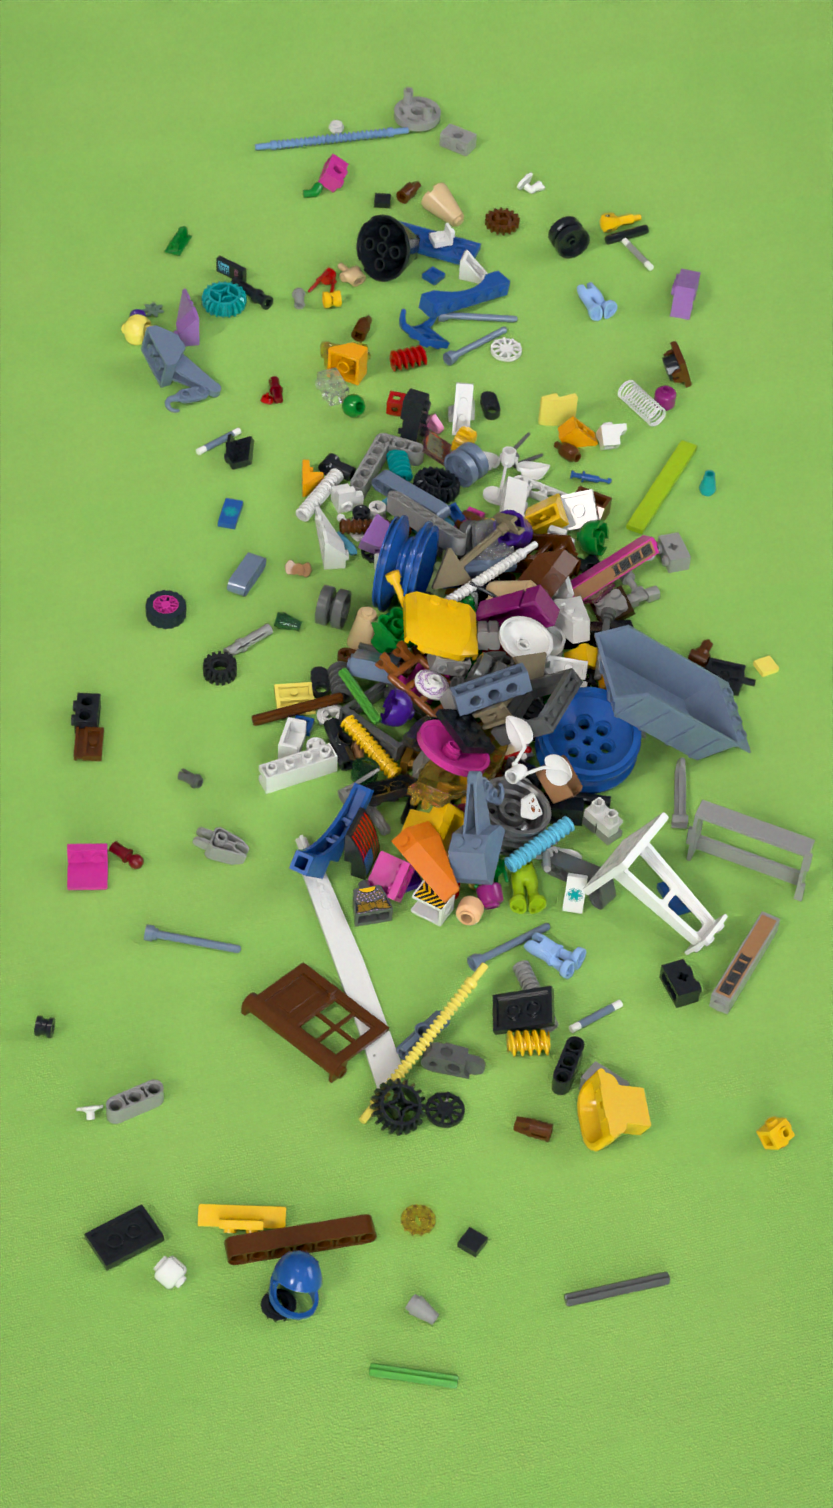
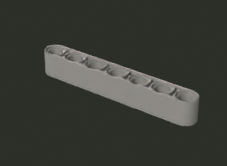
(449, 536)

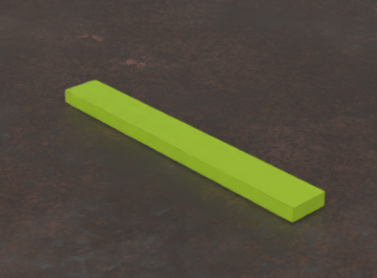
(661, 487)

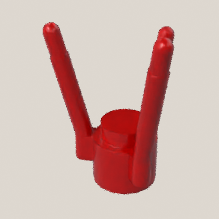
(327, 277)

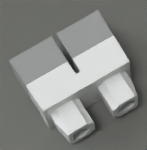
(602, 821)

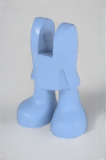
(550, 952)

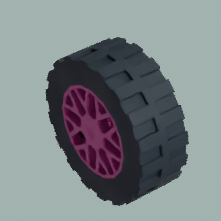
(165, 609)

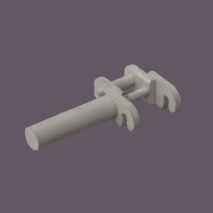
(546, 857)

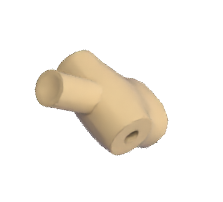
(351, 275)

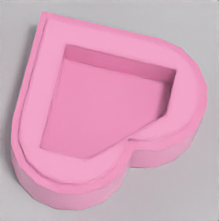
(435, 424)

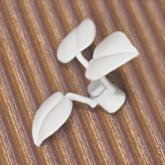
(508, 457)
(520, 734)

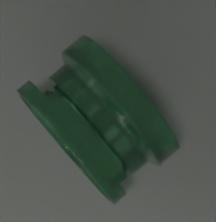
(361, 768)

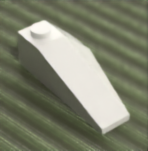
(331, 546)

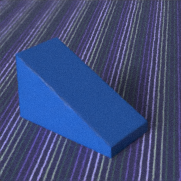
(456, 513)

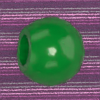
(353, 405)

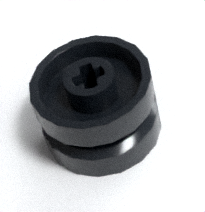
(569, 237)

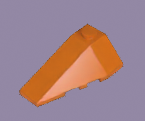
(426, 853)

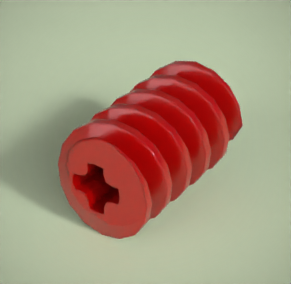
(408, 356)

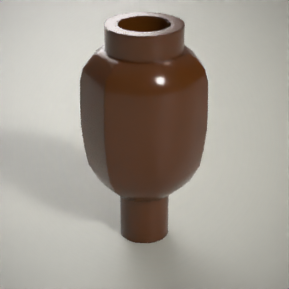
(568, 451)

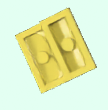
(556, 409)
(292, 694)

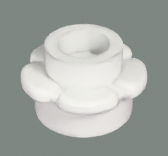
(336, 126)

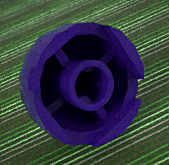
(398, 708)

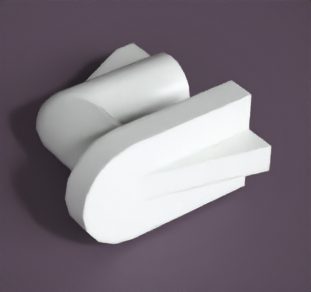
(524, 183)

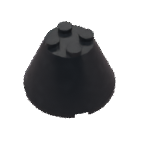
(386, 247)

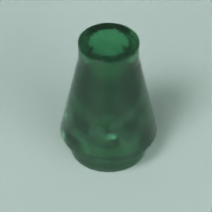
(287, 622)

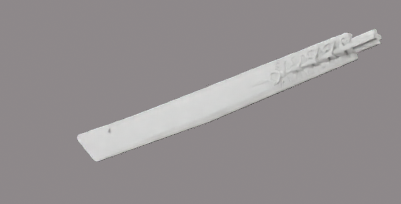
(351, 970)

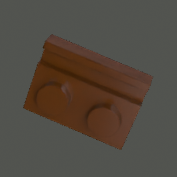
(89, 744)

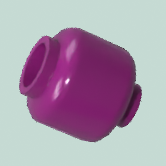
(665, 397)
(490, 895)

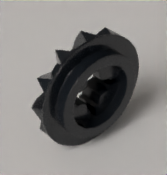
(287, 1299)

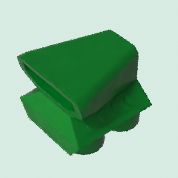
(389, 631)

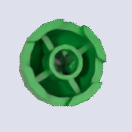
(592, 537)

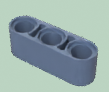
(246, 574)

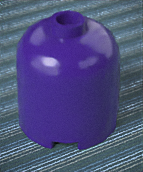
(515, 540)

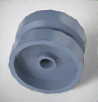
(467, 463)

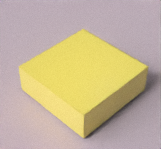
(765, 666)

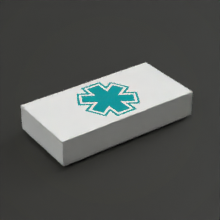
(574, 895)

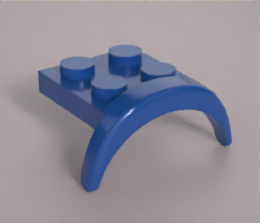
(423, 332)

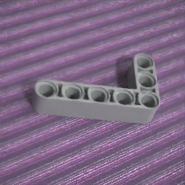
(376, 457)

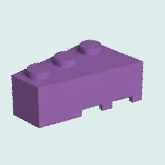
(684, 293)

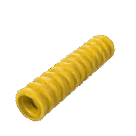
(370, 746)

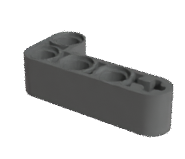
(564, 863)

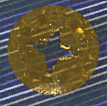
(424, 1214)

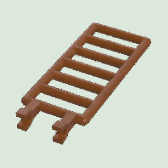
(394, 671)

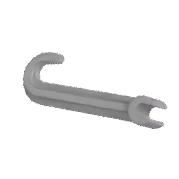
(679, 818)

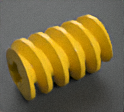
(528, 1042)

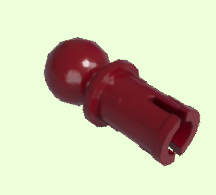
(135, 860)

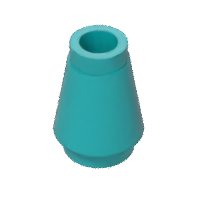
(708, 484)

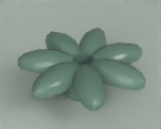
(153, 309)

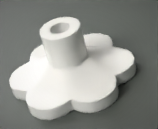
(90, 1111)

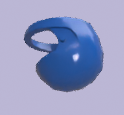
(298, 1273)

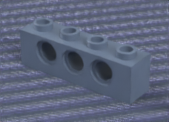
(498, 682)

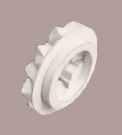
(323, 713)

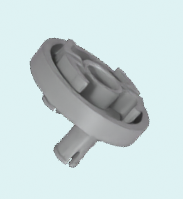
(418, 112)

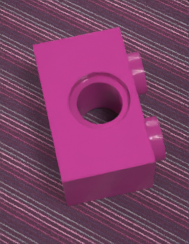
(333, 173)

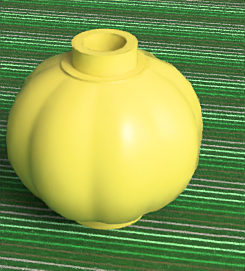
(135, 329)

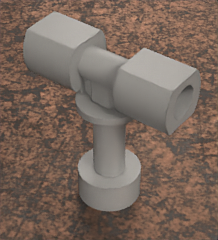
(638, 592)

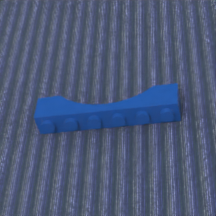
(442, 302)

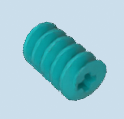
(399, 464)

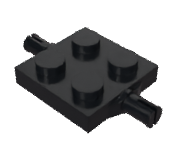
(730, 672)

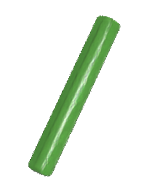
(359, 696)
(413, 1375)

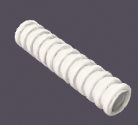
(319, 494)

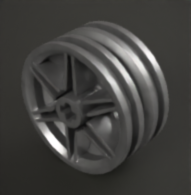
(508, 814)

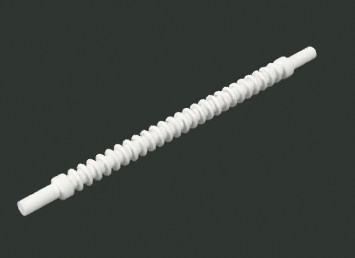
(493, 572)

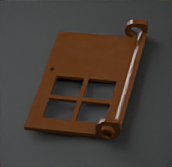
(297, 1000)

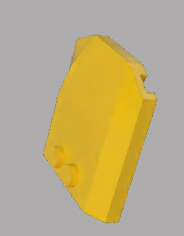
(440, 626)

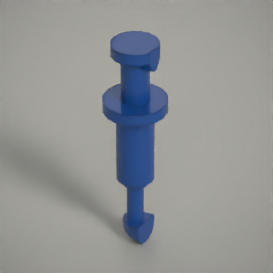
(587, 477)

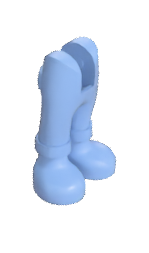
(595, 302)

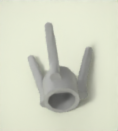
(344, 792)

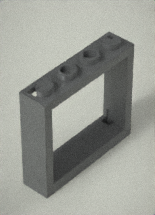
(561, 686)
(374, 694)

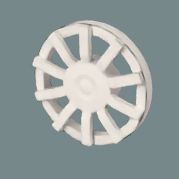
(506, 349)

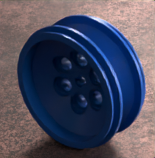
(411, 556)
(621, 740)

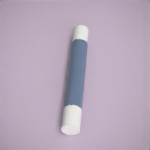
(218, 441)
(595, 1016)

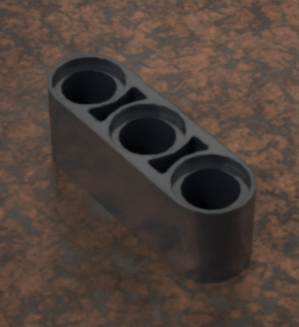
(567, 1065)

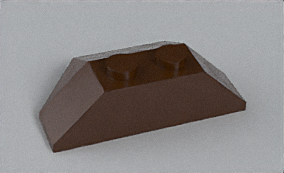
(550, 569)

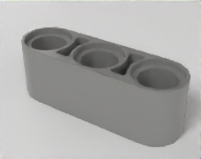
(122, 1106)

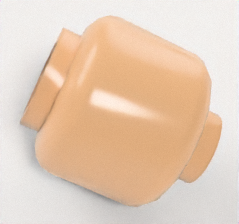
(469, 910)

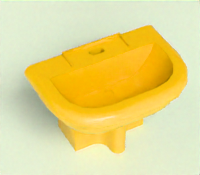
(444, 820)
(610, 1110)

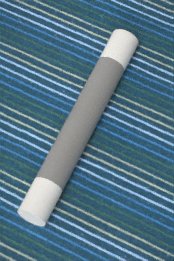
(637, 254)

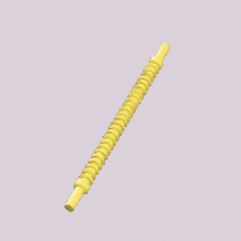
(470, 984)

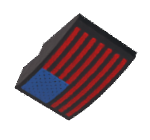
(361, 845)

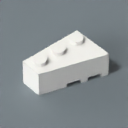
(573, 619)

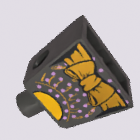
(370, 905)

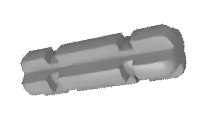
(378, 820)

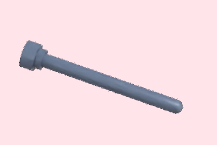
(482, 317)
(452, 356)
(152, 933)
(476, 959)

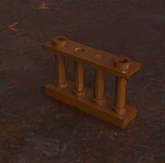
(546, 543)

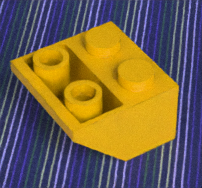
(547, 513)

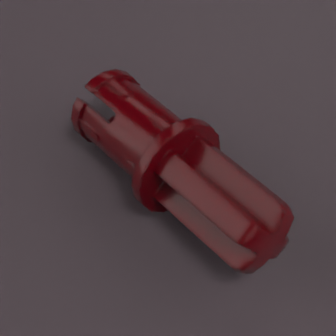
(276, 389)

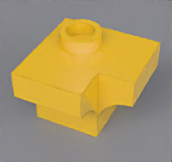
(585, 653)

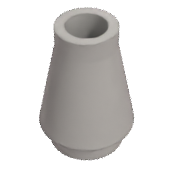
(421, 1309)

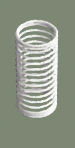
(626, 397)

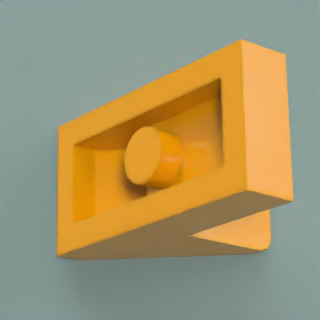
(309, 478)

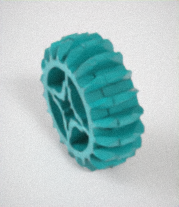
(224, 299)

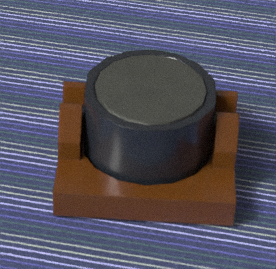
(676, 365)

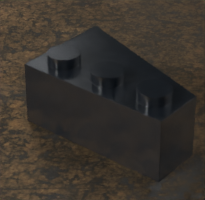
(415, 415)

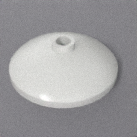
(524, 636)

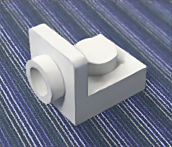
(442, 238)

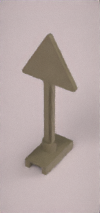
(452, 569)
(497, 713)

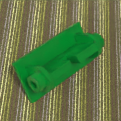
(179, 241)

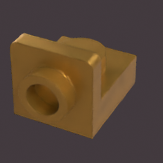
(407, 760)

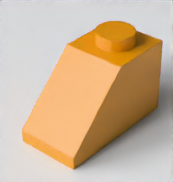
(577, 433)

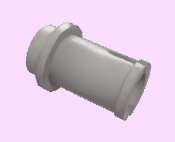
(298, 295)

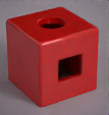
(393, 403)

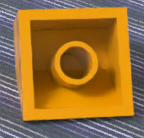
(349, 360)

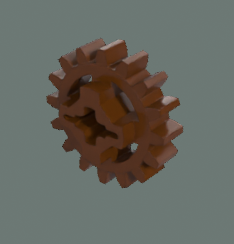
(502, 221)

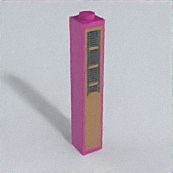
(614, 566)

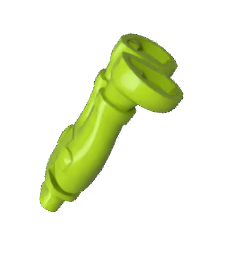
(526, 877)

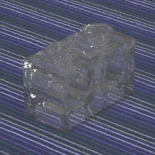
(331, 386)

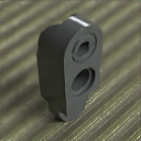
(452, 1060)

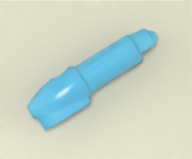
(348, 545)

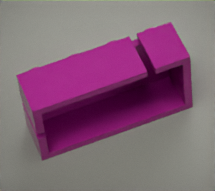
(530, 603)

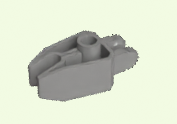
(221, 845)

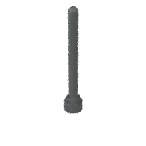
(607, 616)

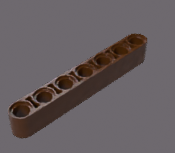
(304, 1237)

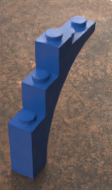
(329, 847)

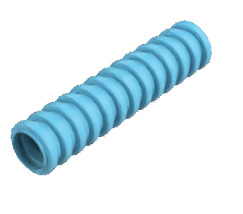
(539, 844)

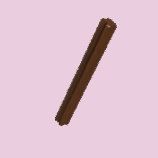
(297, 709)

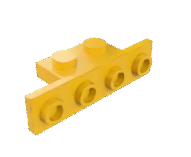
(246, 1217)

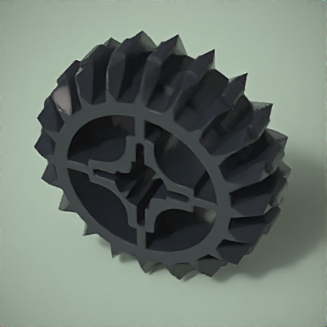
(438, 483)
(415, 1105)

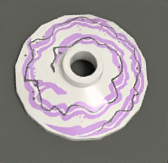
(431, 684)

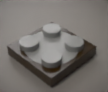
(617, 600)

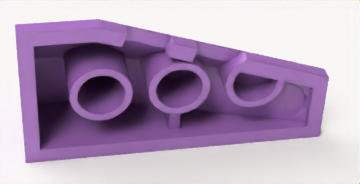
(187, 321)

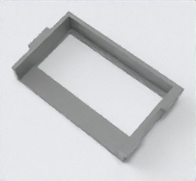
(755, 829)

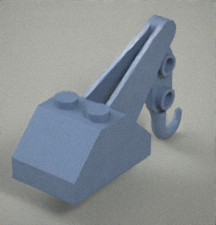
(168, 363)
(477, 843)

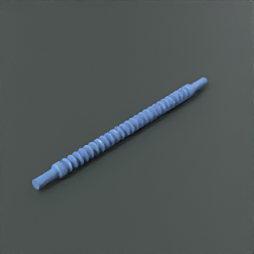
(390, 132)

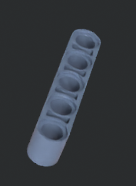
(388, 481)

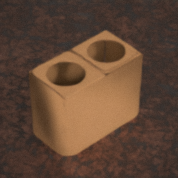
(563, 792)

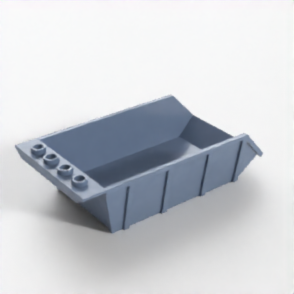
(668, 694)

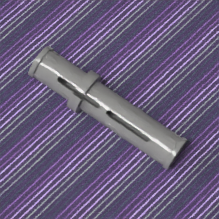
(242, 644)

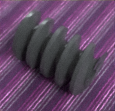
(336, 683)

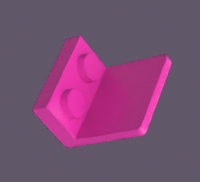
(87, 866)
(392, 875)

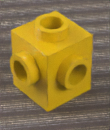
(775, 1133)

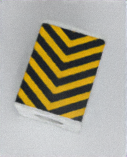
(430, 905)

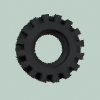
(219, 660)

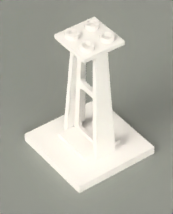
(617, 867)

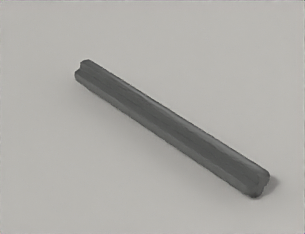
(617, 1288)

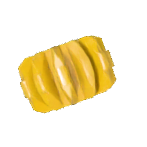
(464, 434)

